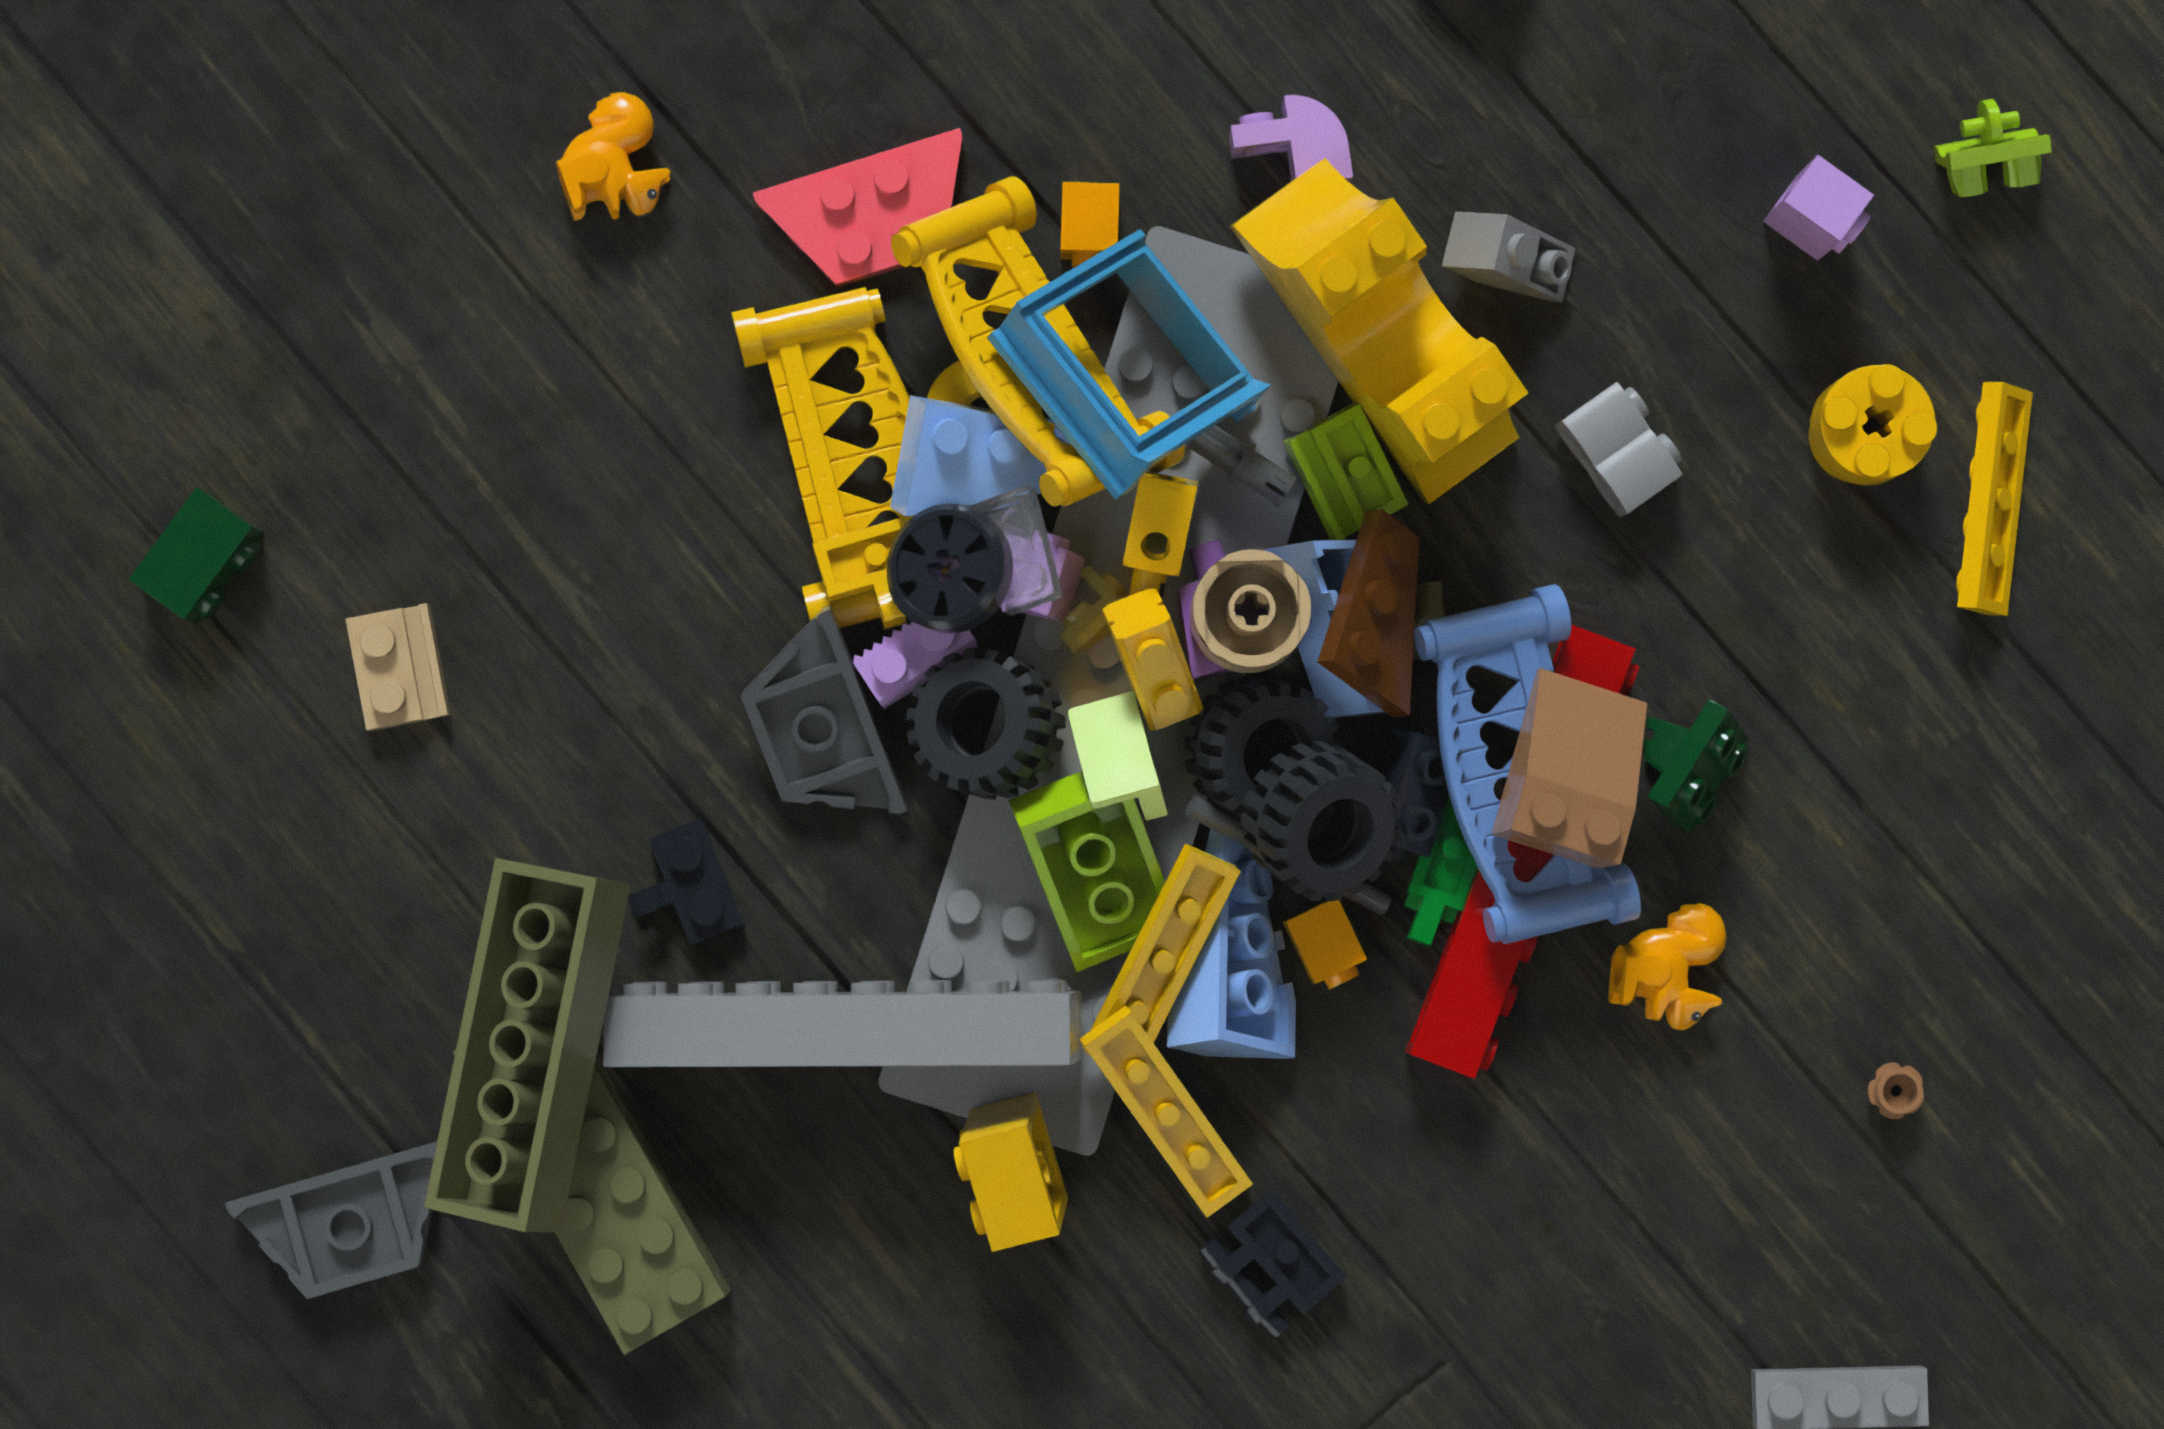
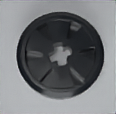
(975, 586)

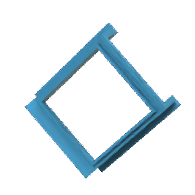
(1076, 400)

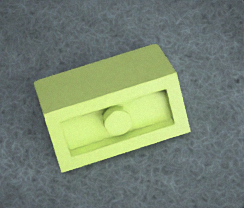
(1116, 754)

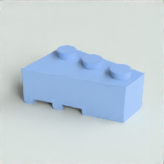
(959, 457)

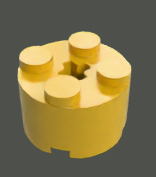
(1896, 446)

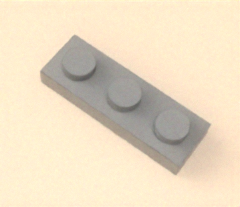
(1840, 1397)

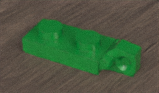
(1440, 882)

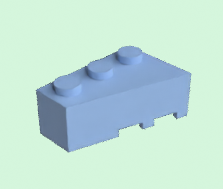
(1323, 570)

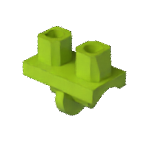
(2017, 150)

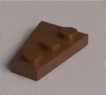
(1375, 615)

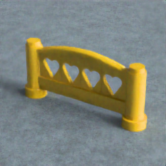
(988, 236)
(796, 346)

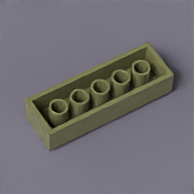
(527, 1046)
(631, 1228)

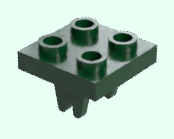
(1693, 763)

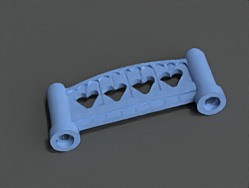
(1512, 643)

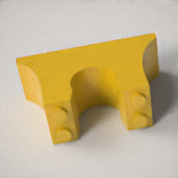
(1367, 308)

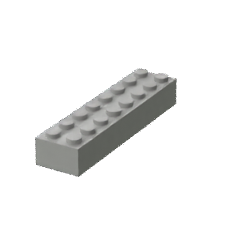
(842, 1028)

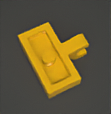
(859, 564)

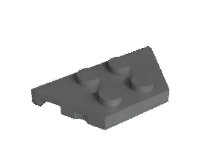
(820, 724)
(345, 1222)

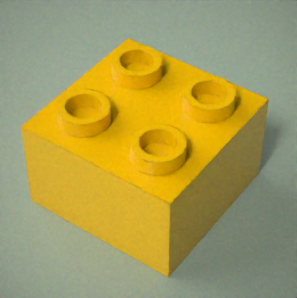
(1011, 1172)

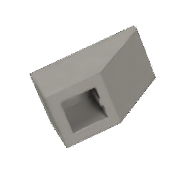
(1508, 255)

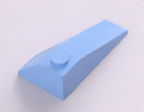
(1236, 987)

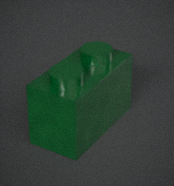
(197, 557)

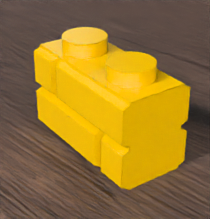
(1153, 659)

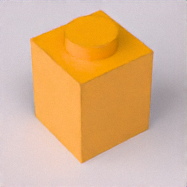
(1088, 219)
(1326, 943)

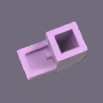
(1305, 131)

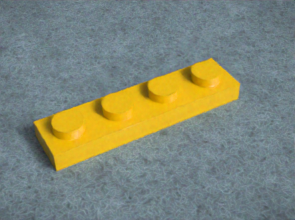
(1994, 499)
(1171, 939)
(1165, 1111)

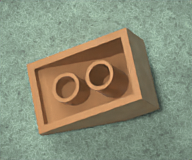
(1574, 771)

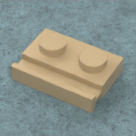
(398, 667)

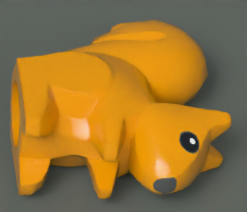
(598, 161)
(1658, 966)

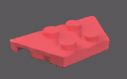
(853, 210)

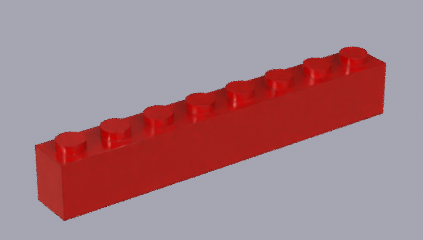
(1473, 973)

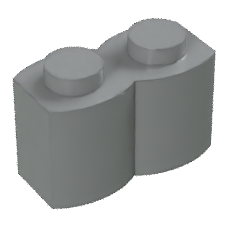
(1620, 448)

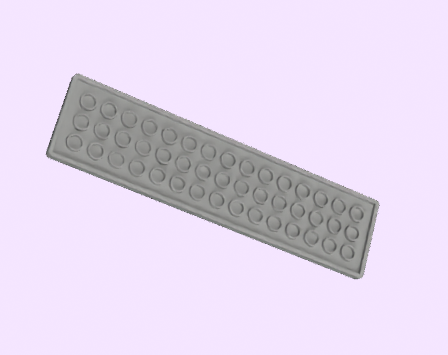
(990, 903)

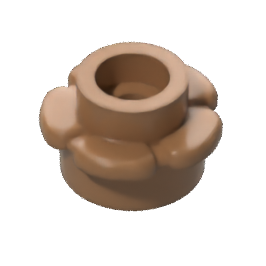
(1911, 1090)

